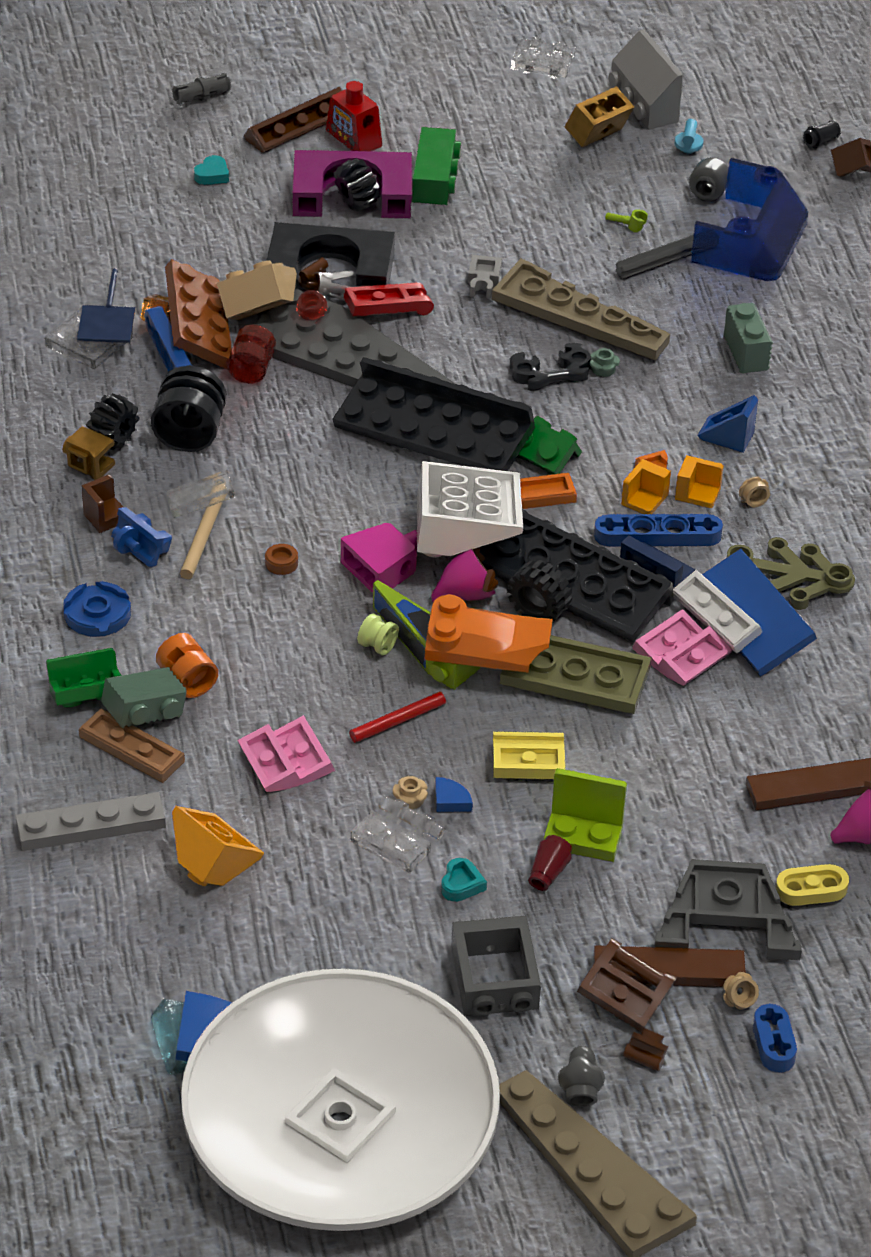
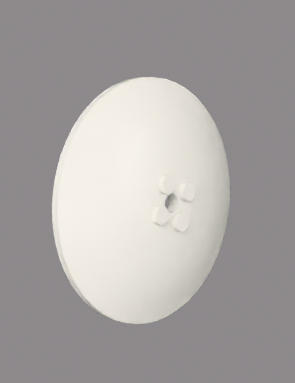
(327, 1045)

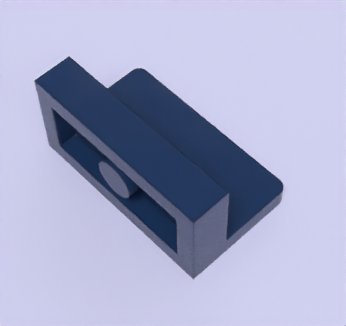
(654, 560)

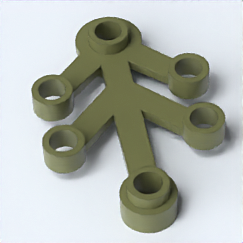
(830, 577)

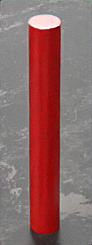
(397, 717)

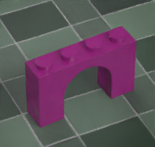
(315, 175)

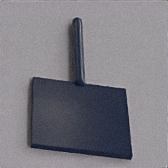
(106, 322)

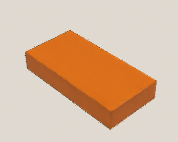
(547, 490)

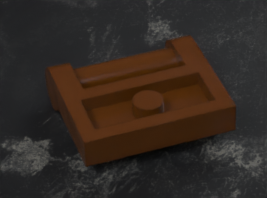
(620, 992)

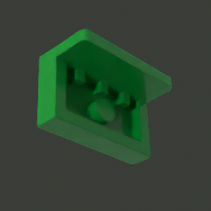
(549, 448)
(80, 676)

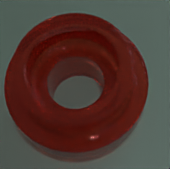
(308, 299)

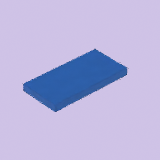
(781, 626)

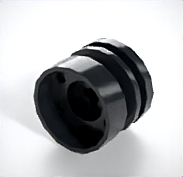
(188, 408)

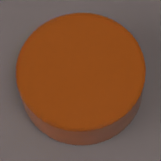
(281, 559)

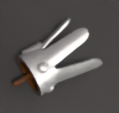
(323, 284)

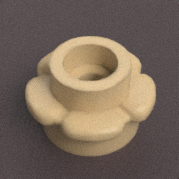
(754, 491)
(411, 791)
(749, 991)

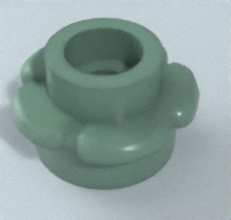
(604, 362)

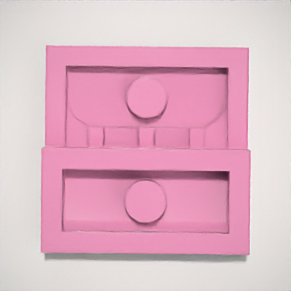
(682, 648)
(286, 755)

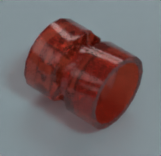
(251, 354)

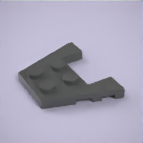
(729, 896)

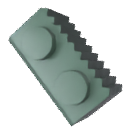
(747, 338)
(144, 697)

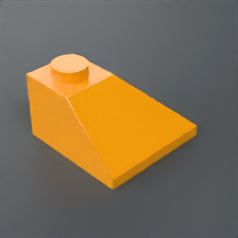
(211, 847)

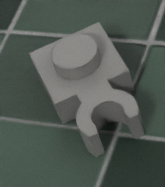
(484, 273)

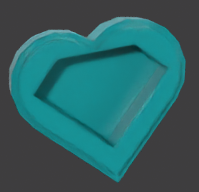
(211, 171)
(462, 880)

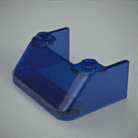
(748, 245)

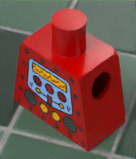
(354, 119)

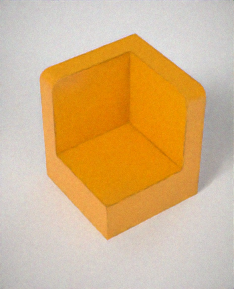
(699, 481)
(646, 487)

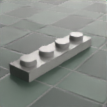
(90, 821)

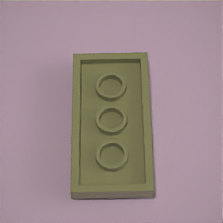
(585, 674)

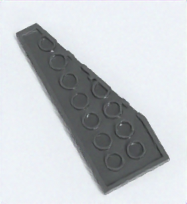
(334, 343)

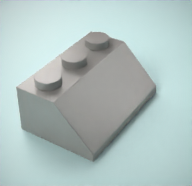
(648, 81)

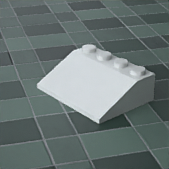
(465, 508)

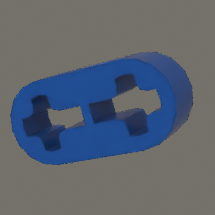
(782, 1036)

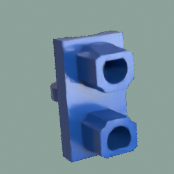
(138, 537)

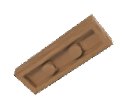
(132, 746)

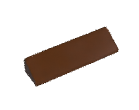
(290, 123)

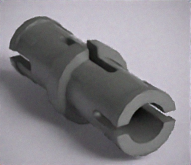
(201, 88)

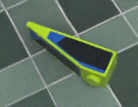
(413, 629)

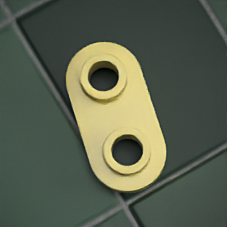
(812, 884)

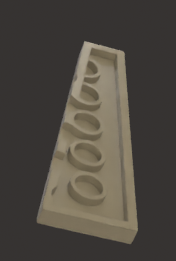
(536, 293)
(609, 1183)

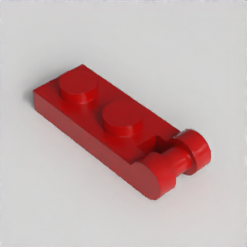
(388, 299)

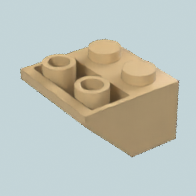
(257, 290)

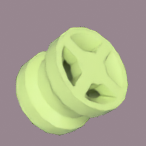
(378, 634)

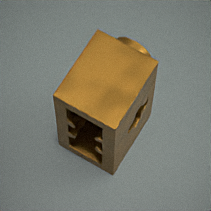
(599, 116)

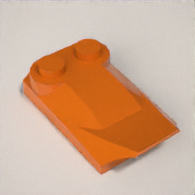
(484, 636)

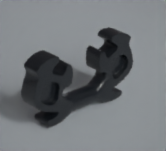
(573, 361)

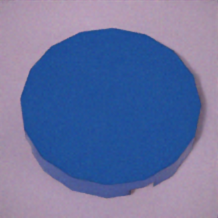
(97, 609)

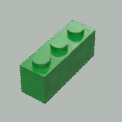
(436, 166)

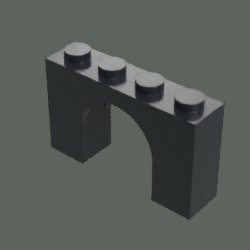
(365, 249)

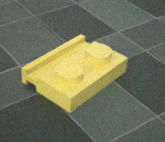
(527, 754)

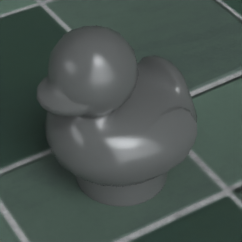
(581, 1077)

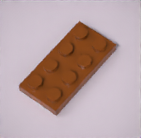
(197, 313)

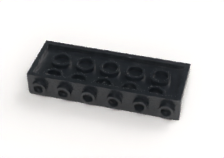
(435, 417)
(603, 586)

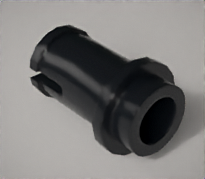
(815, 136)

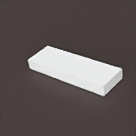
(717, 611)

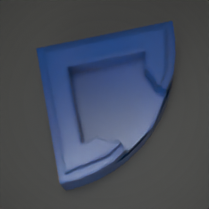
(452, 796)

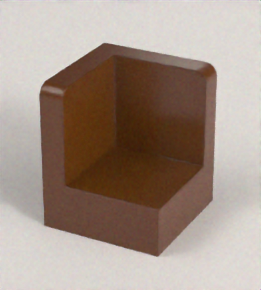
(852, 157)
(100, 503)

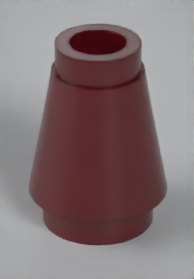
(550, 860)

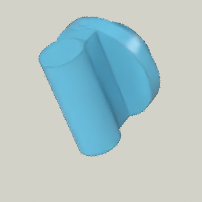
(689, 140)

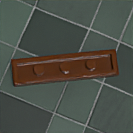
(809, 784)
(688, 965)

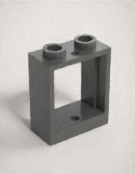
(495, 937)

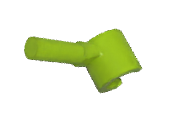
(635, 221)

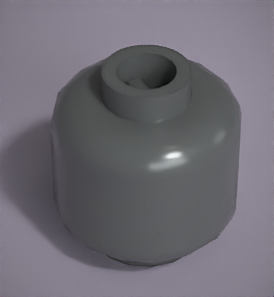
(709, 179)

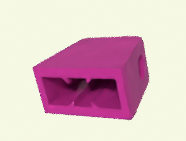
(380, 555)

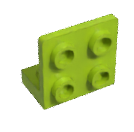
(588, 813)

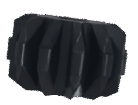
(356, 184)
(114, 418)

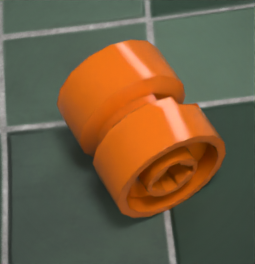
(188, 663)

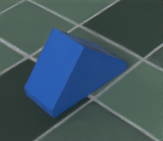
(732, 426)

